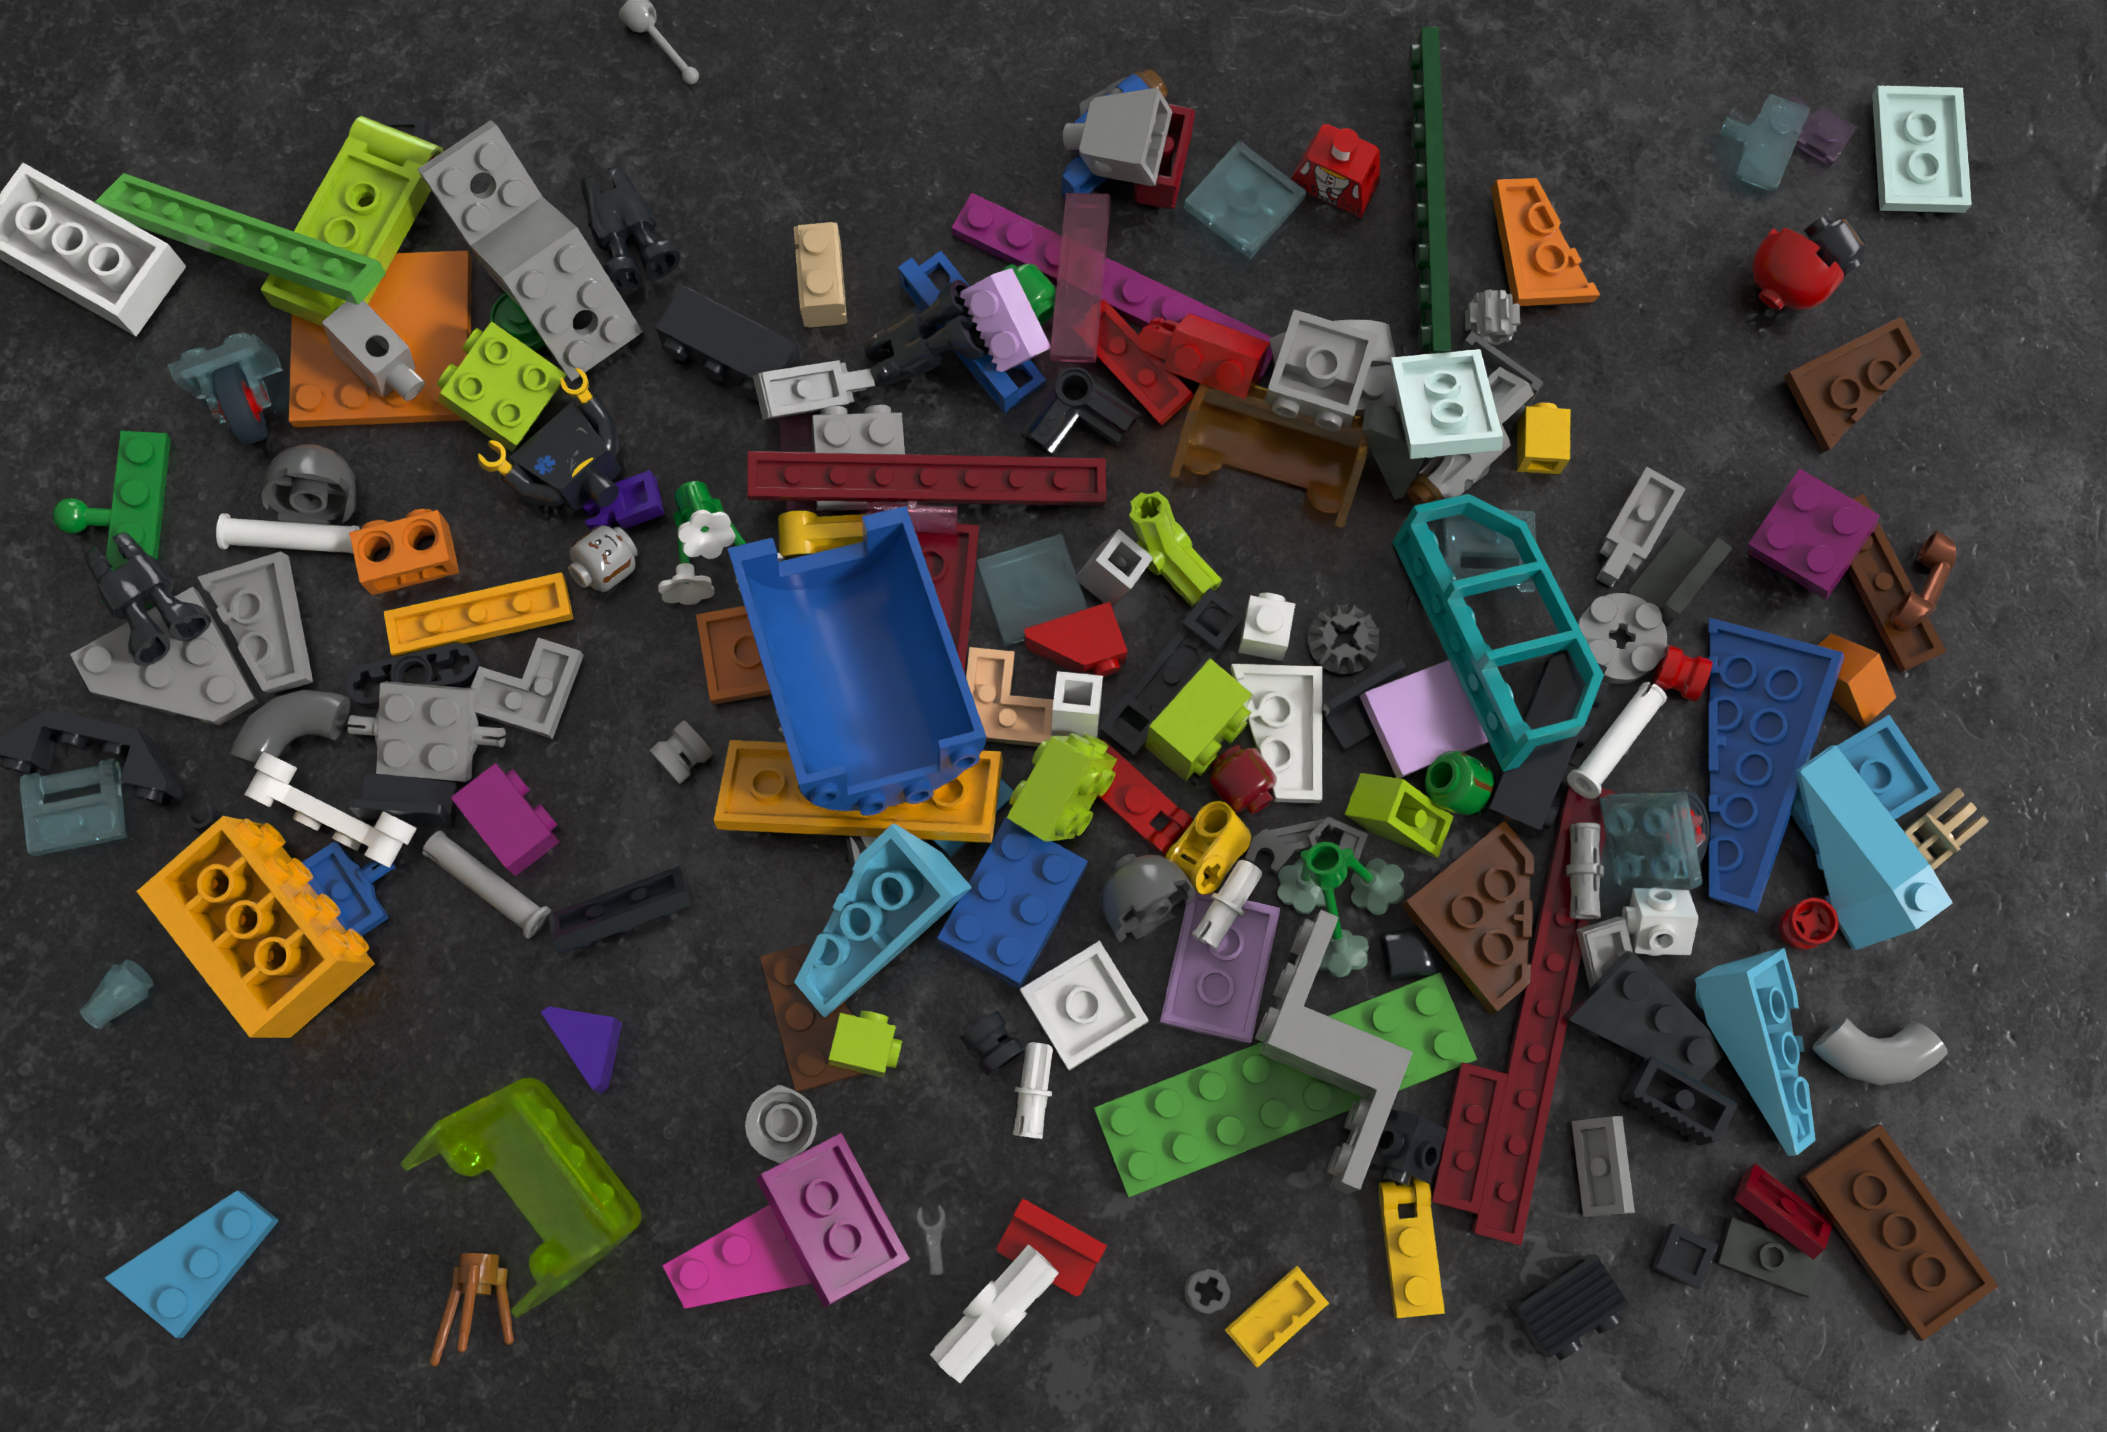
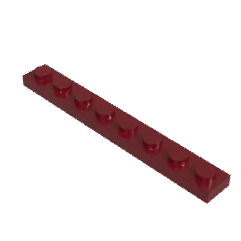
(925, 478)

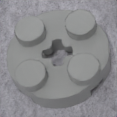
(1639, 620)

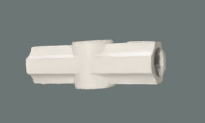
(994, 1313)

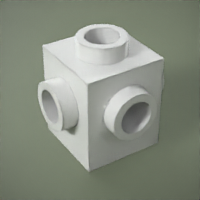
(1661, 921)

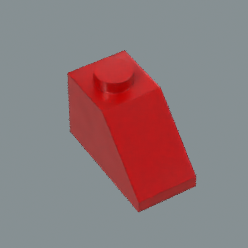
(1081, 641)

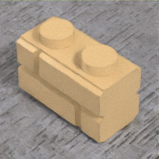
(820, 274)

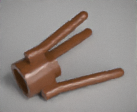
(473, 1277)

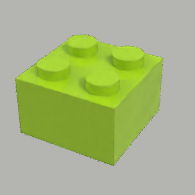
(1198, 720)

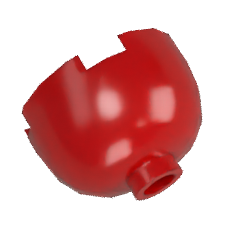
(1792, 272)

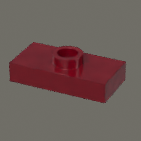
(1783, 1211)

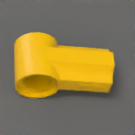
(806, 533)

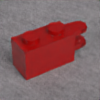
(1207, 352)

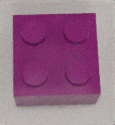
(1813, 534)

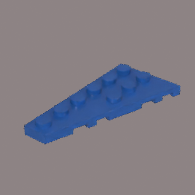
(1762, 728)

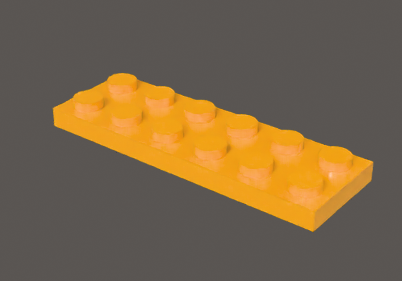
(764, 796)

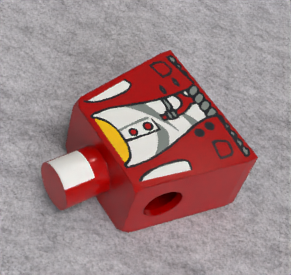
(1339, 169)

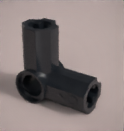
(1096, 409)

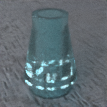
(118, 992)

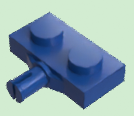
(348, 886)

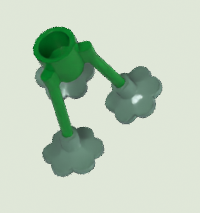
(1313, 884)

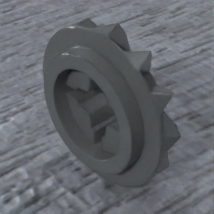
(1343, 658)

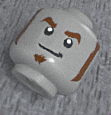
(602, 558)

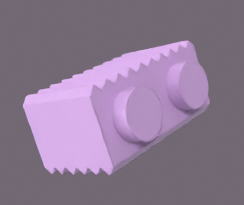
(1005, 319)

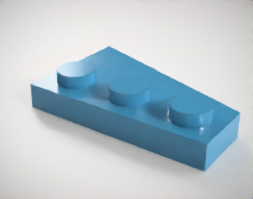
(194, 1263)

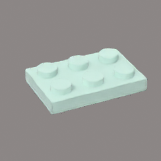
(1921, 149)
(1446, 404)

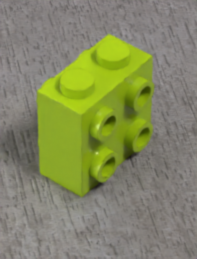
(499, 385)
(1062, 786)

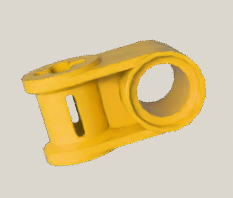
(1211, 846)

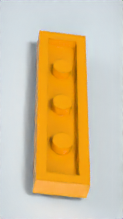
(479, 614)

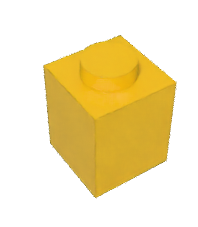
(1543, 439)

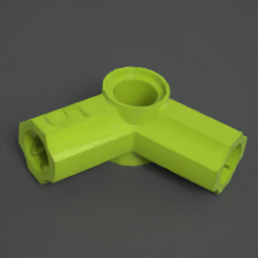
(1170, 548)

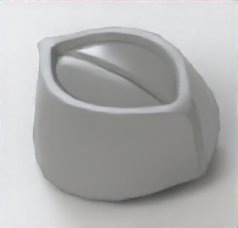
(781, 1124)

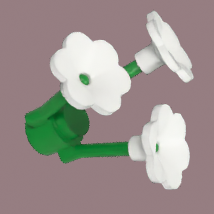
(703, 531)

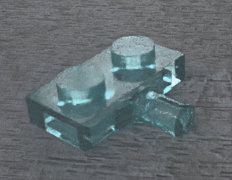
(1767, 141)

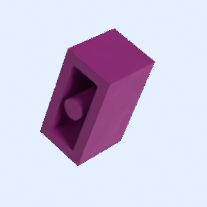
(506, 819)

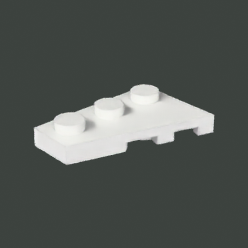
(1287, 726)

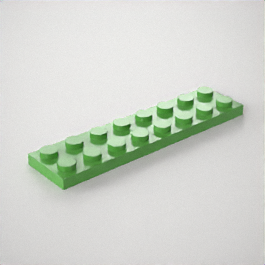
(1255, 1100)

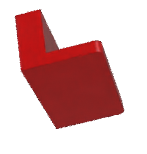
(1064, 1246)

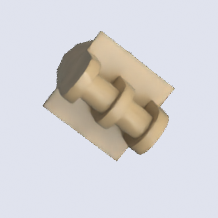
(1937, 833)

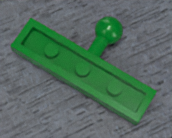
(136, 497)

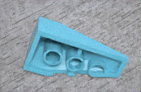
(1869, 863)
(888, 903)

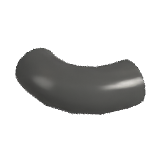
(288, 718)

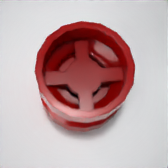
(1682, 673)
(1817, 920)

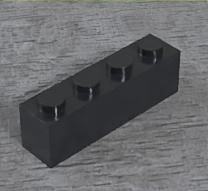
(1526, 793)

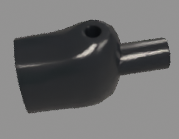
(1409, 954)

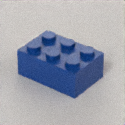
(1012, 904)

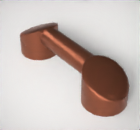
(1940, 556)

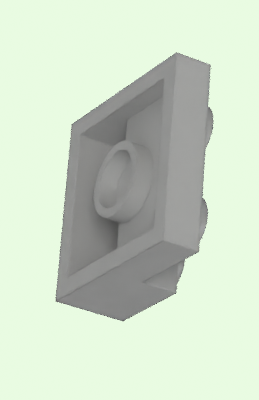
(1321, 371)
(867, 433)

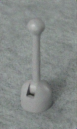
(641, 17)

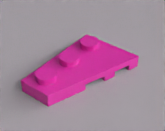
(737, 1263)

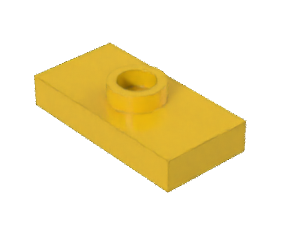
(1276, 1316)

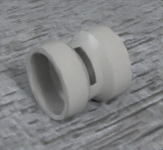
(681, 751)

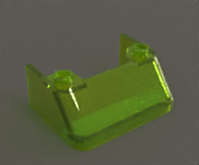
(547, 1173)

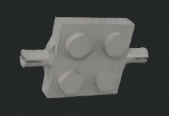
(426, 731)

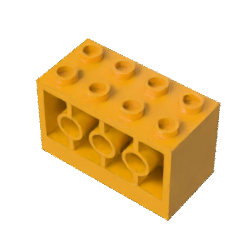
(256, 927)

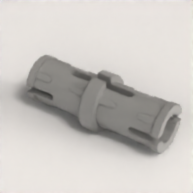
(1585, 871)

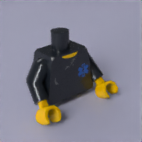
(567, 457)

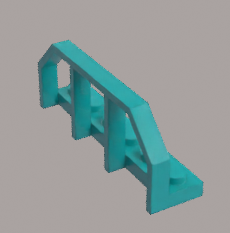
(1462, 641)

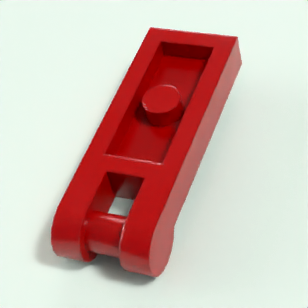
(1140, 802)

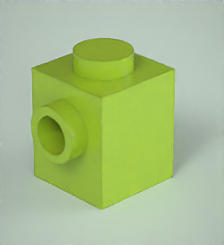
(865, 1044)

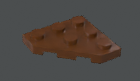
(1482, 916)

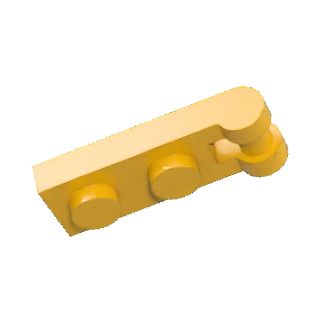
(1411, 1250)

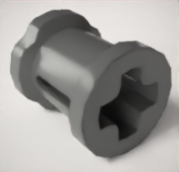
(1220, 1285)

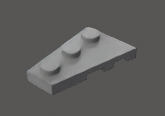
(264, 616)

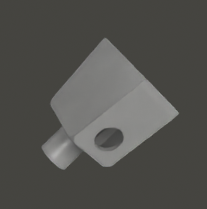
(1123, 135)
(372, 350)

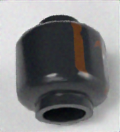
(1837, 242)

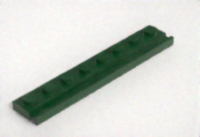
(1429, 179)

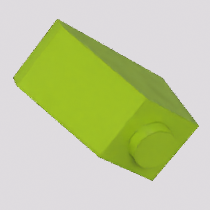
(1399, 813)

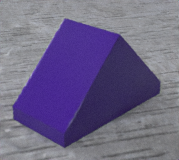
(589, 1042)

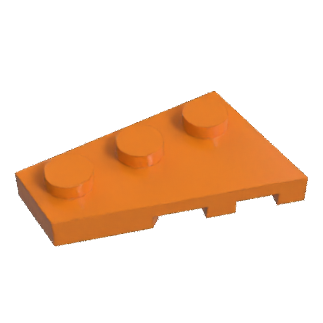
(1535, 253)

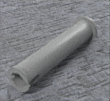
(486, 884)

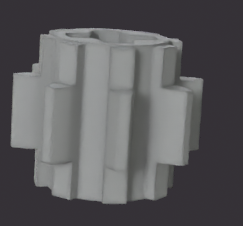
(1492, 316)

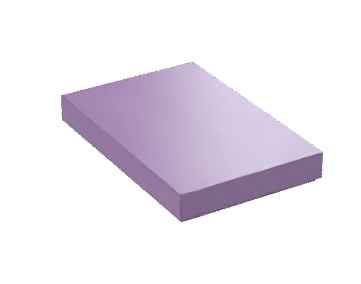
(1423, 718)
(1223, 987)

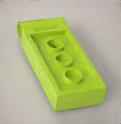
(360, 207)

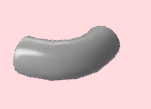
(1882, 1059)

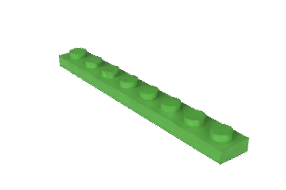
(243, 239)

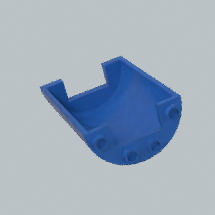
(861, 667)

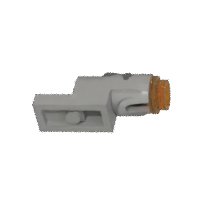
(1453, 474)

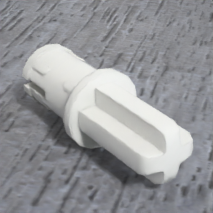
(1227, 904)
(1033, 1091)

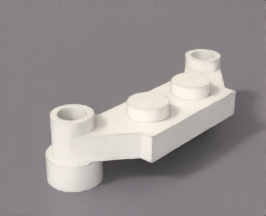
(382, 840)

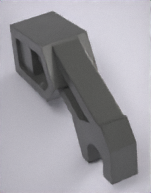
(1296, 838)

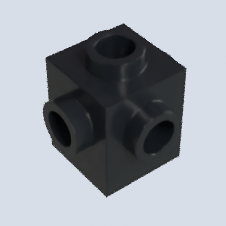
(1408, 1148)

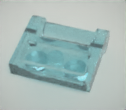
(1470, 539)
(76, 820)

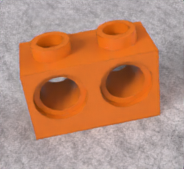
(404, 563)

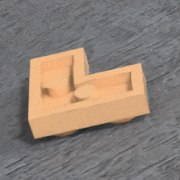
(1005, 716)

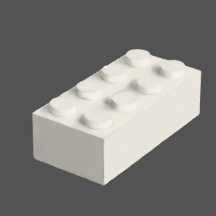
(84, 250)

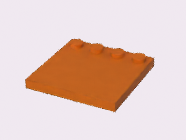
(428, 306)

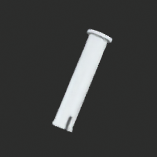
(283, 535)
(1616, 741)

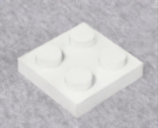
(1084, 1005)

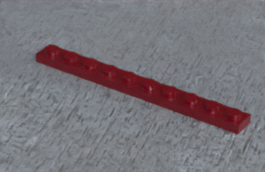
(1537, 1039)

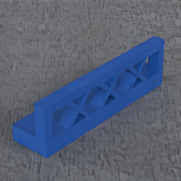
(996, 383)

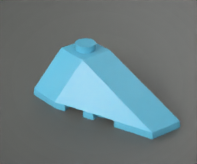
(1751, 1018)

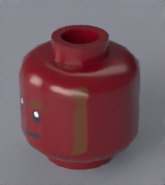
(1243, 779)

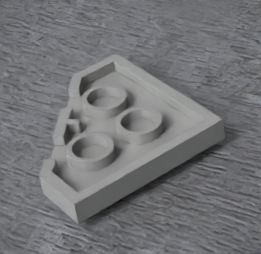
(192, 680)

